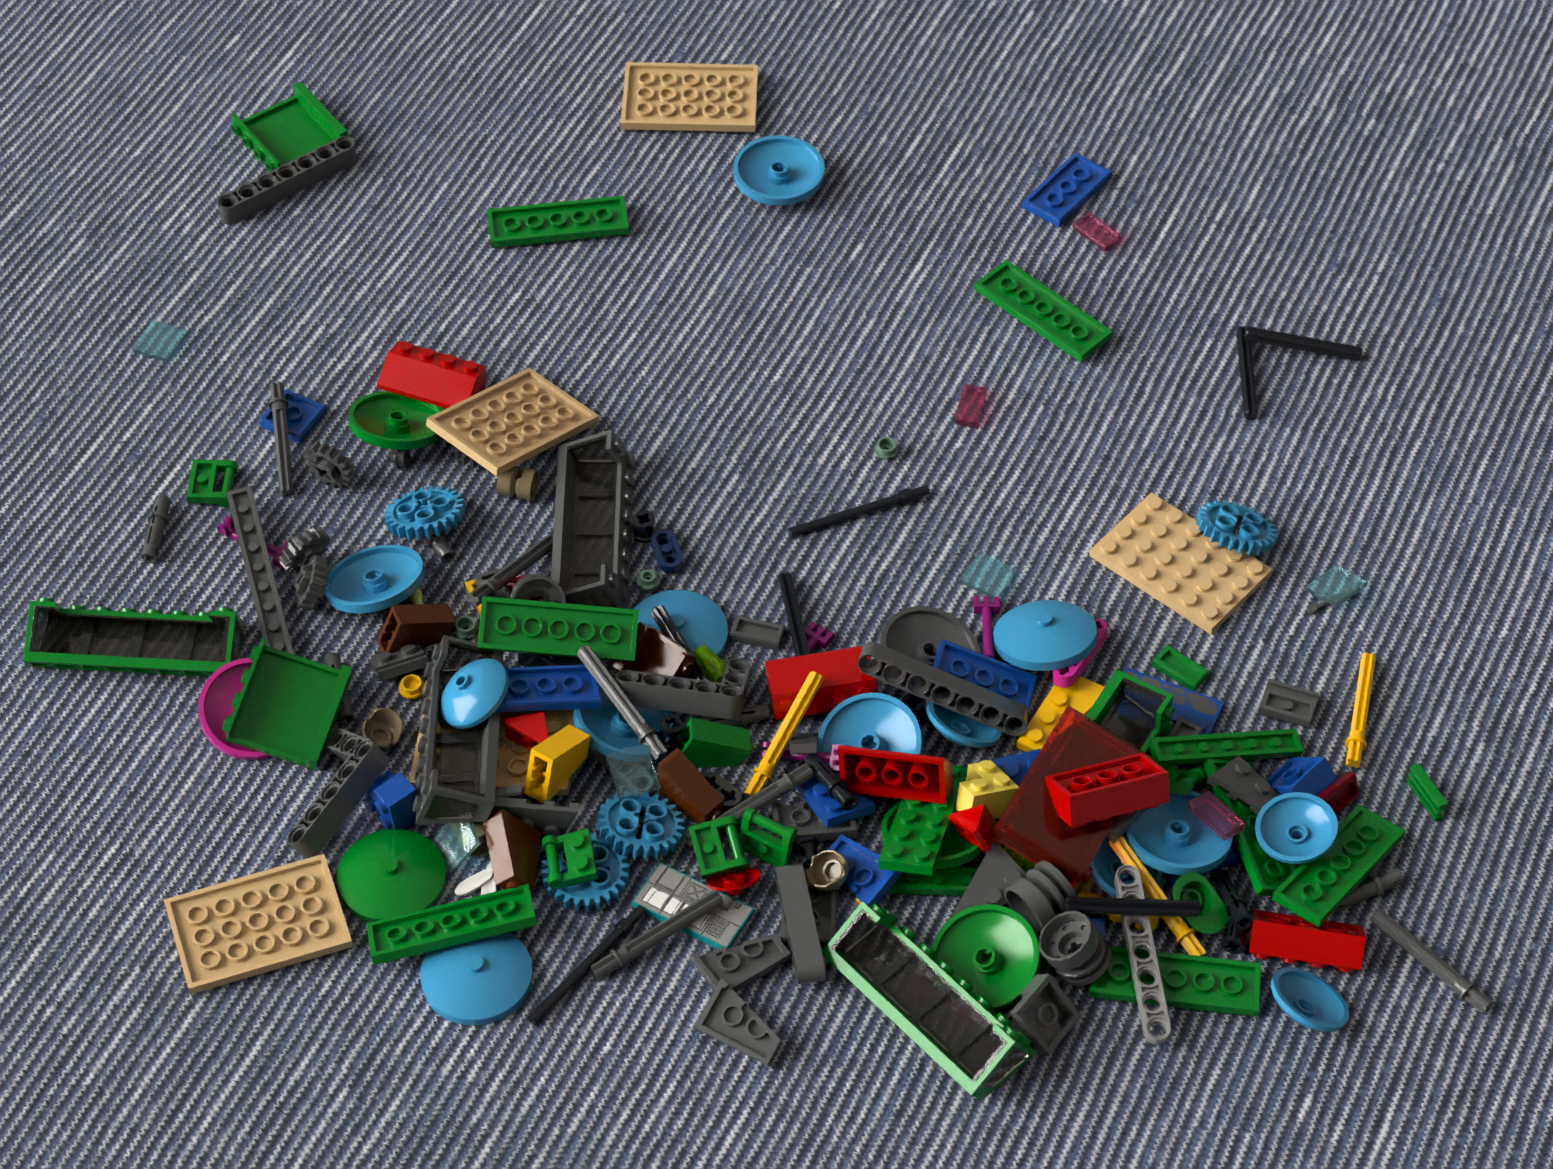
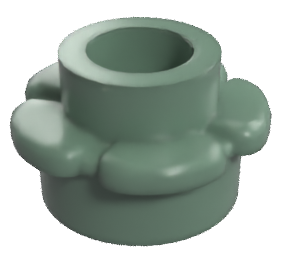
(886, 448)
(650, 585)
(468, 623)

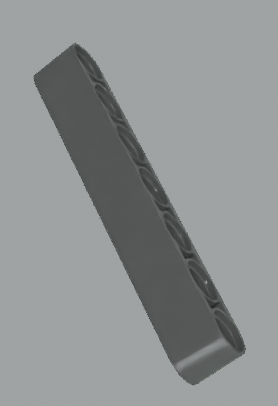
(287, 180)
(950, 699)

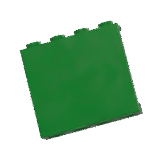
(288, 128)
(286, 706)

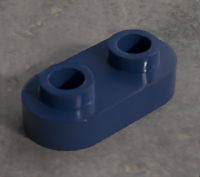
(668, 556)

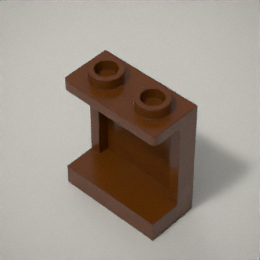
(658, 654)

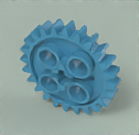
(425, 512)
(1254, 534)
(660, 829)
(590, 892)

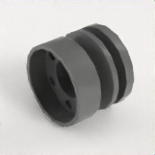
(538, 584)
(1040, 895)
(1074, 948)

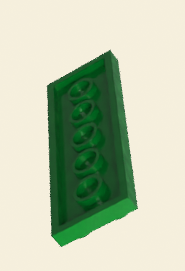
(557, 221)
(1043, 310)
(557, 628)
(919, 832)
(1262, 869)
(1325, 883)
(451, 924)
(1186, 982)

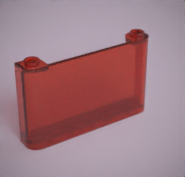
(1031, 820)

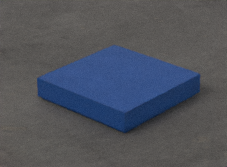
(301, 416)

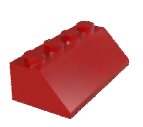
(430, 375)
(840, 680)
(896, 774)
(1108, 789)
(1298, 939)

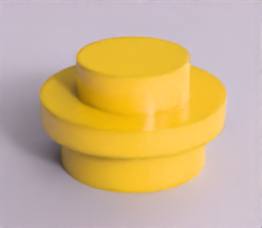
(411, 686)

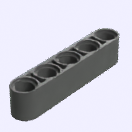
(800, 924)

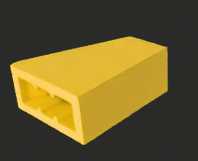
(555, 761)

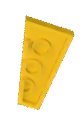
(1079, 696)

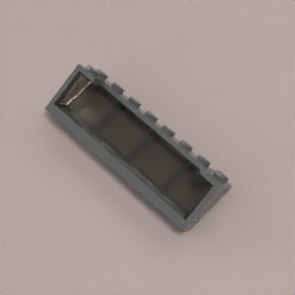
(593, 521)
(454, 763)

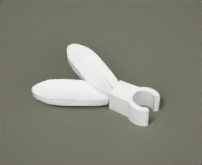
(483, 880)

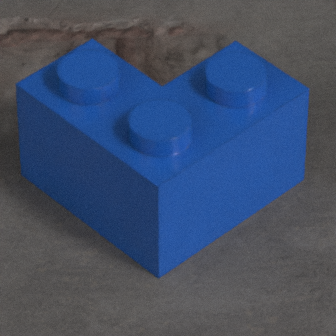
(392, 800)

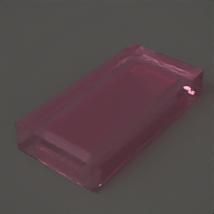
(1096, 231)
(971, 406)
(1216, 815)

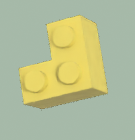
(987, 786)

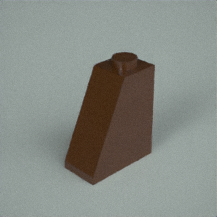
(415, 625)
(688, 789)
(512, 850)

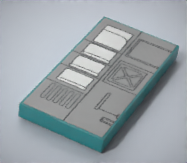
(672, 891)

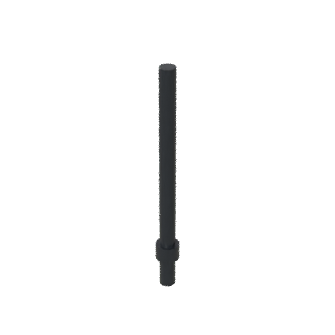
(904, 497)
(622, 929)

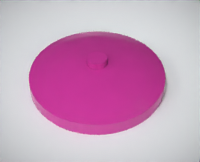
(216, 704)

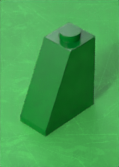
(714, 744)

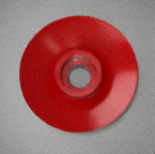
(735, 881)

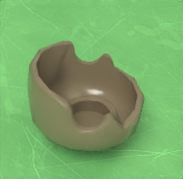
(383, 728)
(828, 870)

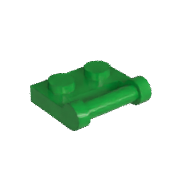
(203, 481)
(1182, 780)
(765, 845)
(709, 847)
(579, 858)

